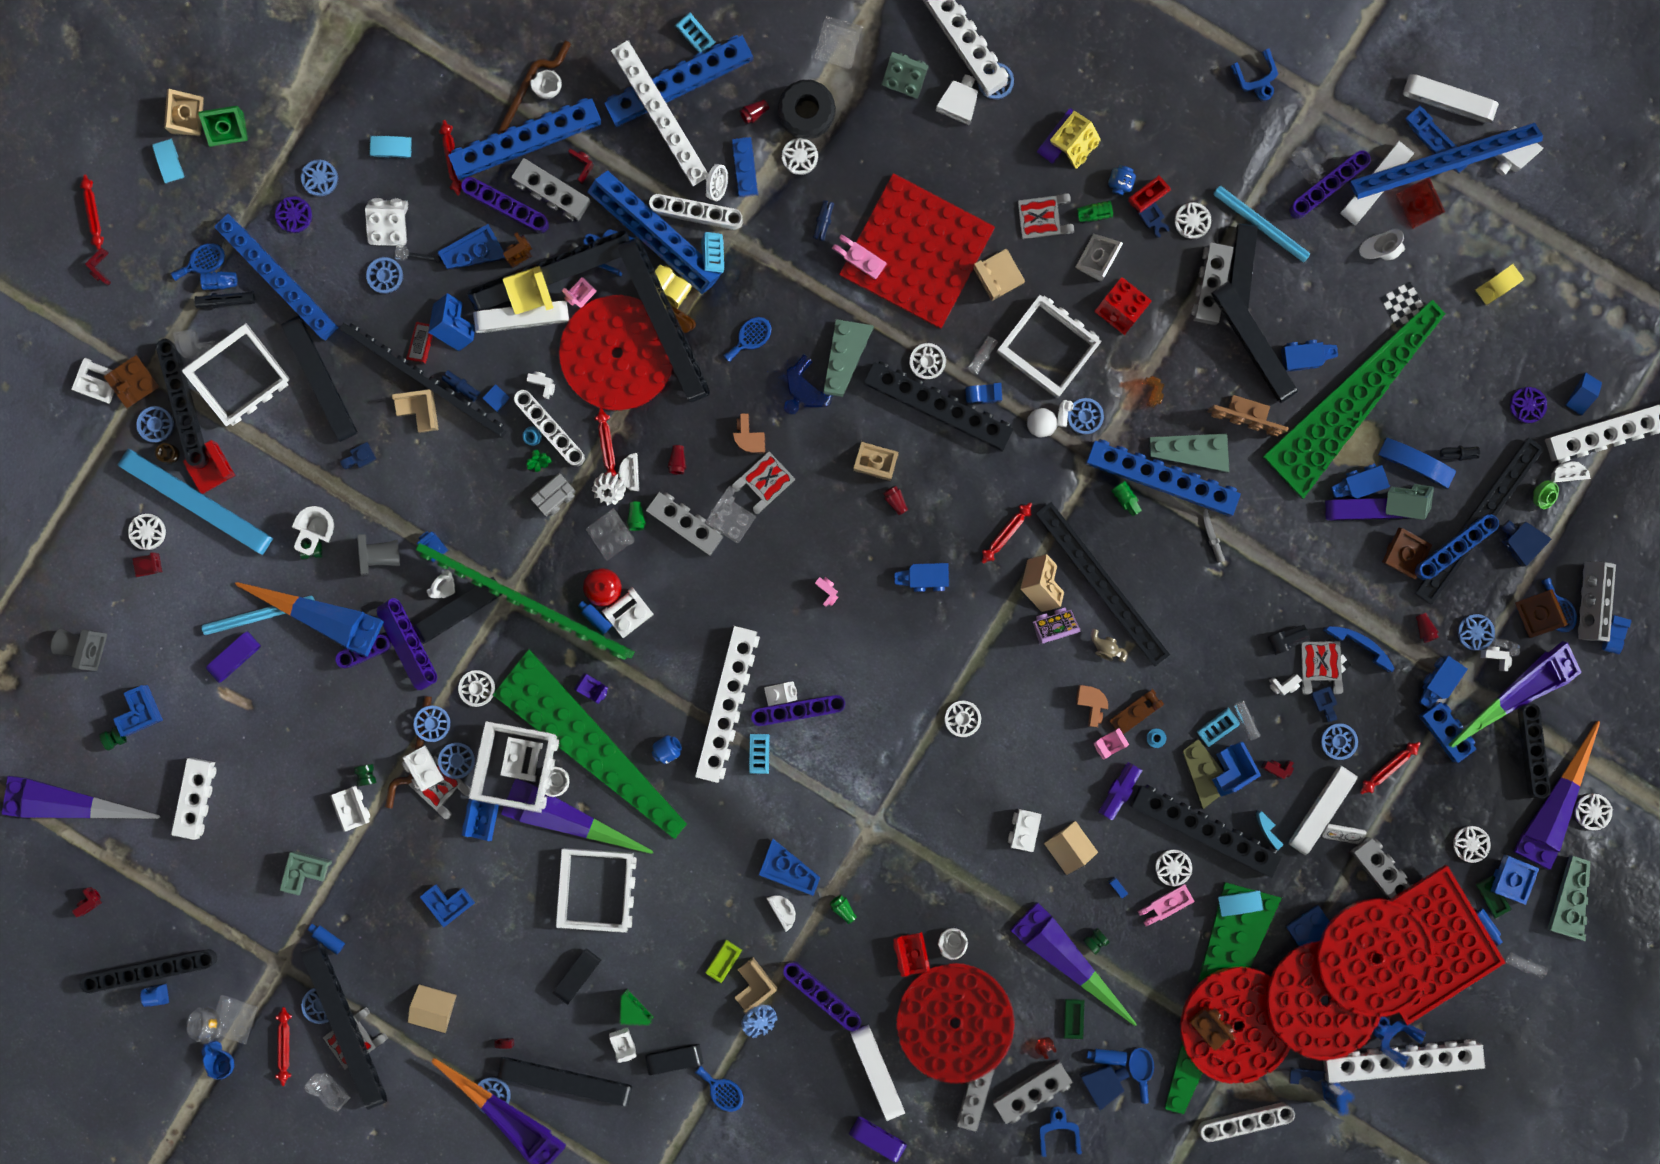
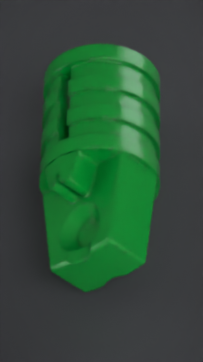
(1095, 211)
(1127, 498)

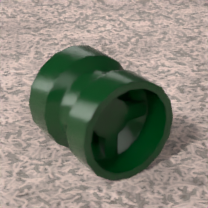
(306, 545)
(112, 738)
(365, 775)
(1096, 941)

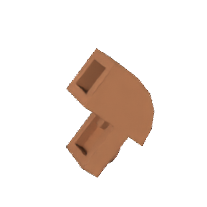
(749, 442)
(1095, 699)

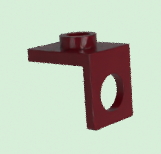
(583, 158)
(92, 262)
(147, 565)

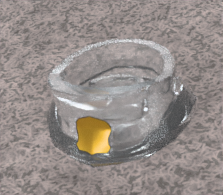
(203, 1024)

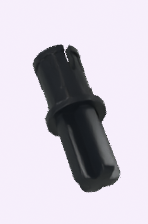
(1460, 453)

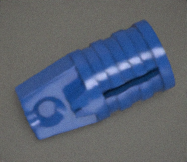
(218, 280)

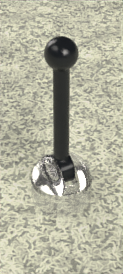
(403, 253)

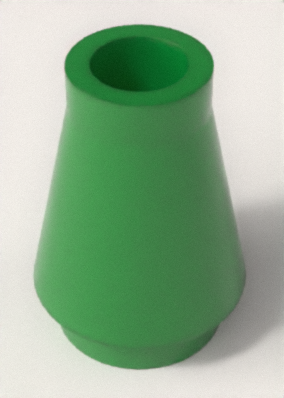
(635, 517)
(843, 909)

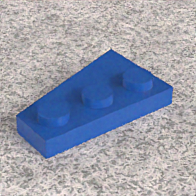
(473, 249)
(788, 870)

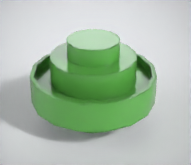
(1545, 494)

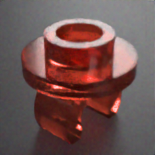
(1044, 1045)

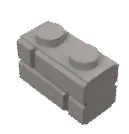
(553, 495)

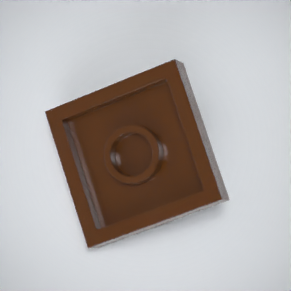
(131, 381)
(1406, 552)
(1541, 613)

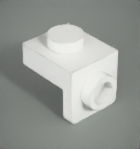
(539, 379)
(1494, 653)
(1290, 684)
(781, 693)
(623, 1045)

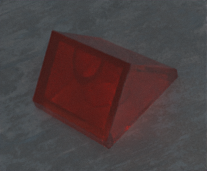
(1421, 203)

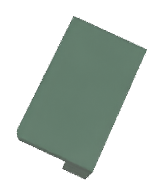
(1410, 502)
(301, 866)

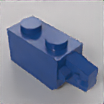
(1307, 356)
(1361, 484)
(924, 576)
(1441, 681)

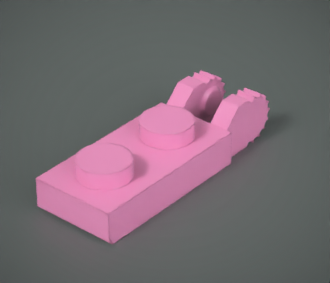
(861, 258)
(1167, 904)

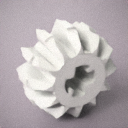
(608, 488)

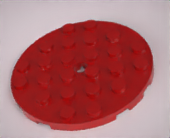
(588, 357)
(1348, 950)
(1237, 996)
(1300, 1017)
(961, 1052)

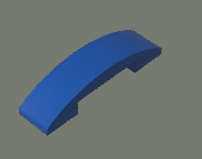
(1429, 133)
(1417, 461)
(1380, 658)

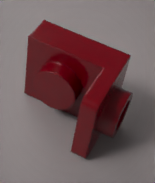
(1275, 768)
(87, 905)

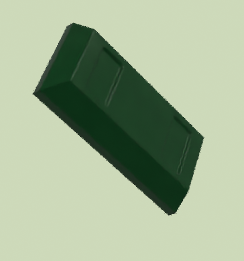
(1496, 903)
(1074, 1019)

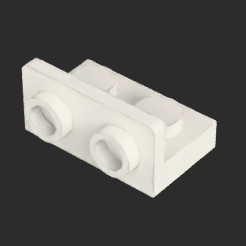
(422, 768)
(1025, 830)

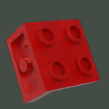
(1123, 306)
(214, 473)

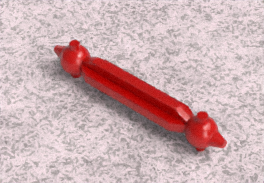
(448, 143)
(91, 211)
(606, 442)
(1006, 533)
(1390, 767)
(283, 1046)

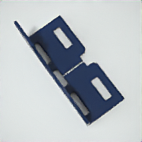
(1298, 1073)

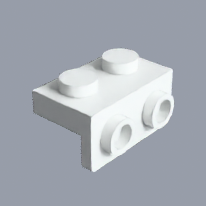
(350, 808)

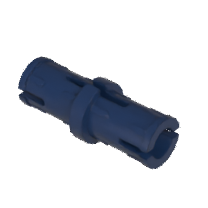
(823, 220)
(460, 385)

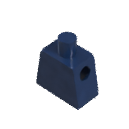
(1524, 541)
(1104, 1084)

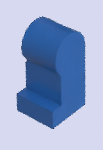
(984, 393)
(1618, 633)
(155, 995)

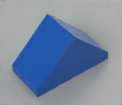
(1584, 394)

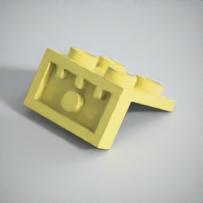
(1076, 138)
(527, 290)

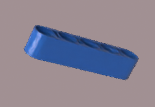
(1465, 544)

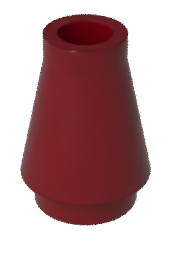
(753, 111)
(677, 460)
(895, 499)
(1426, 628)

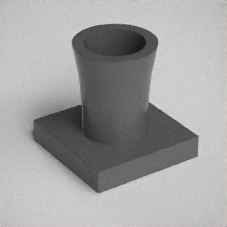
(377, 554)
(84, 648)

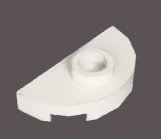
(1569, 471)
(629, 472)
(783, 909)

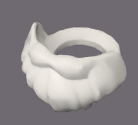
(442, 586)

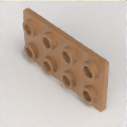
(1248, 412)

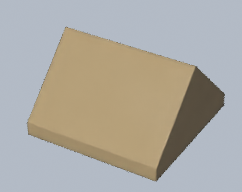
(182, 113)
(875, 461)
(1071, 848)
(431, 1008)

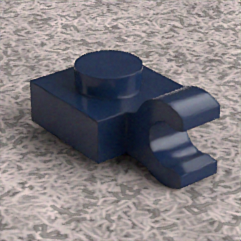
(361, 456)
(1324, 700)

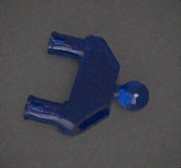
(802, 390)

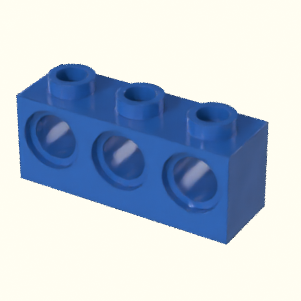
(1438, 728)

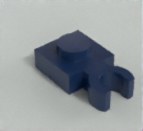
(1152, 217)

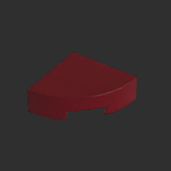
(504, 1043)

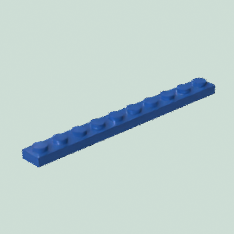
(1446, 160)

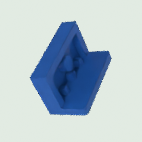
(480, 820)

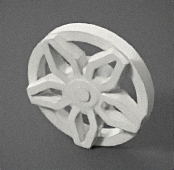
(800, 156)
(716, 182)
(1193, 220)
(927, 361)
(147, 531)
(476, 688)
(963, 718)
(1593, 812)
(1471, 844)
(1173, 867)

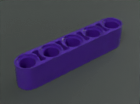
(1335, 177)
(496, 201)
(1357, 509)
(407, 644)
(790, 716)
(826, 1004)

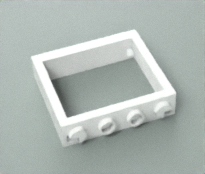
(1074, 325)
(250, 406)
(483, 760)
(628, 902)

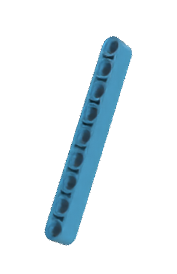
(195, 501)

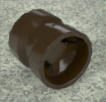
(163, 453)

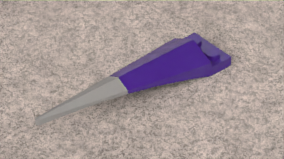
(41, 800)

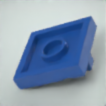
(1514, 879)

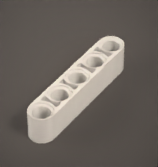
(1450, 98)
(689, 205)
(1358, 207)
(506, 319)
(545, 419)
(1323, 810)
(877, 1072)
(1255, 1124)

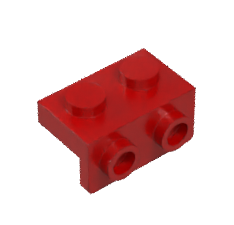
(911, 954)

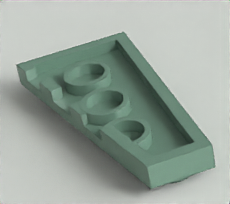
(846, 349)
(1197, 450)
(1571, 902)

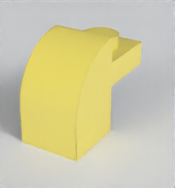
(1499, 284)

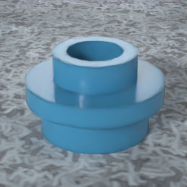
(528, 438)
(1150, 735)

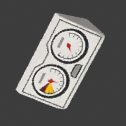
(1343, 834)

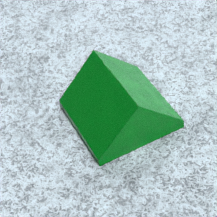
(223, 125)
(633, 1011)

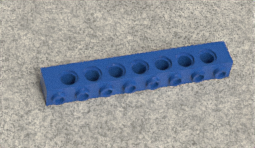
(690, 82)
(518, 148)
(653, 231)
(276, 277)
(1229, 494)

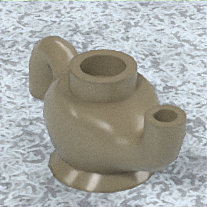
(1108, 648)

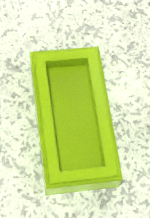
(723, 961)

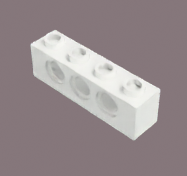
(182, 826)

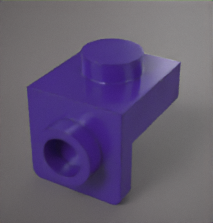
(591, 688)

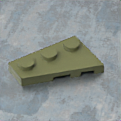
(1202, 770)

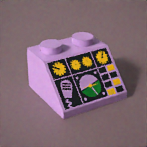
(1055, 626)

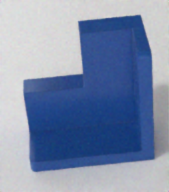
(448, 324)
(142, 714)
(1238, 769)

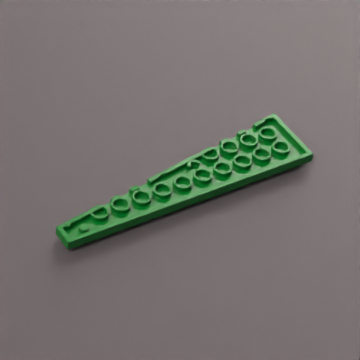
(1321, 435)
(529, 605)
(551, 709)
(1231, 944)

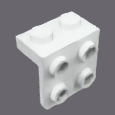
(386, 222)

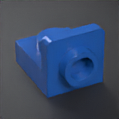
(433, 541)

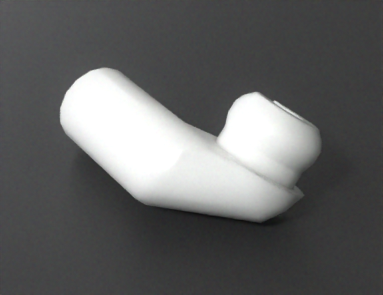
(1065, 406)

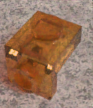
(1156, 396)

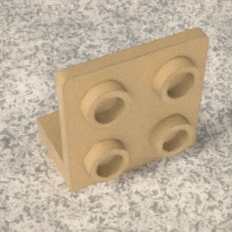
(999, 274)

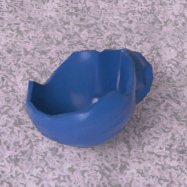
(217, 1061)

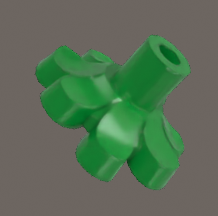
(537, 461)

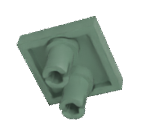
(905, 75)

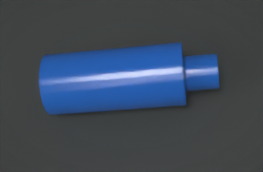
(595, 617)
(1490, 927)
(326, 938)
(1108, 1057)

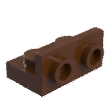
(518, 253)
(1211, 1028)

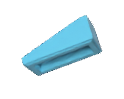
(689, 17)
(710, 241)
(1220, 717)
(761, 770)

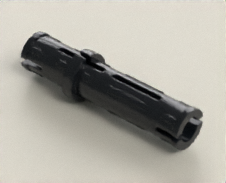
(224, 299)

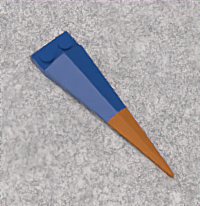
(343, 625)

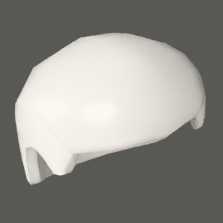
(546, 84)
(1042, 422)
(559, 782)
(952, 943)

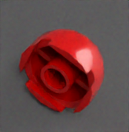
(602, 587)

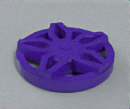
(293, 214)
(1528, 405)

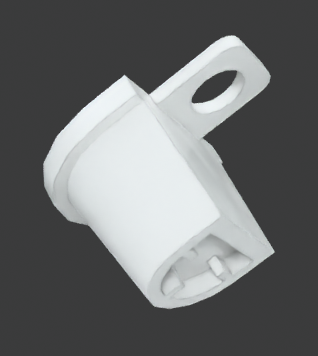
(314, 524)

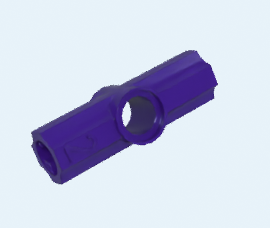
(1120, 791)

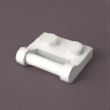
(92, 386)
(632, 617)
(515, 757)

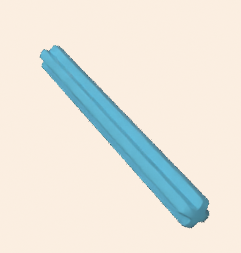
(1263, 225)
(243, 619)

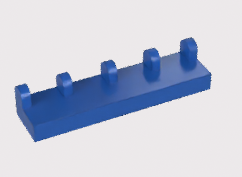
(1336, 1096)

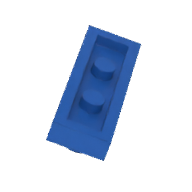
(745, 167)

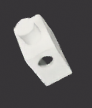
(959, 100)
(1517, 158)

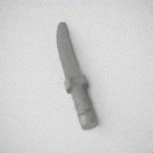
(1212, 537)

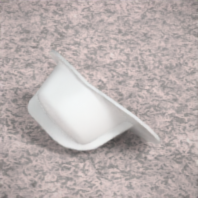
(1385, 245)

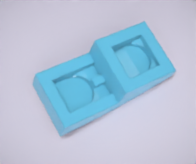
(390, 146)
(168, 160)
(1266, 825)
(1240, 903)

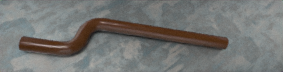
(526, 82)
(407, 780)

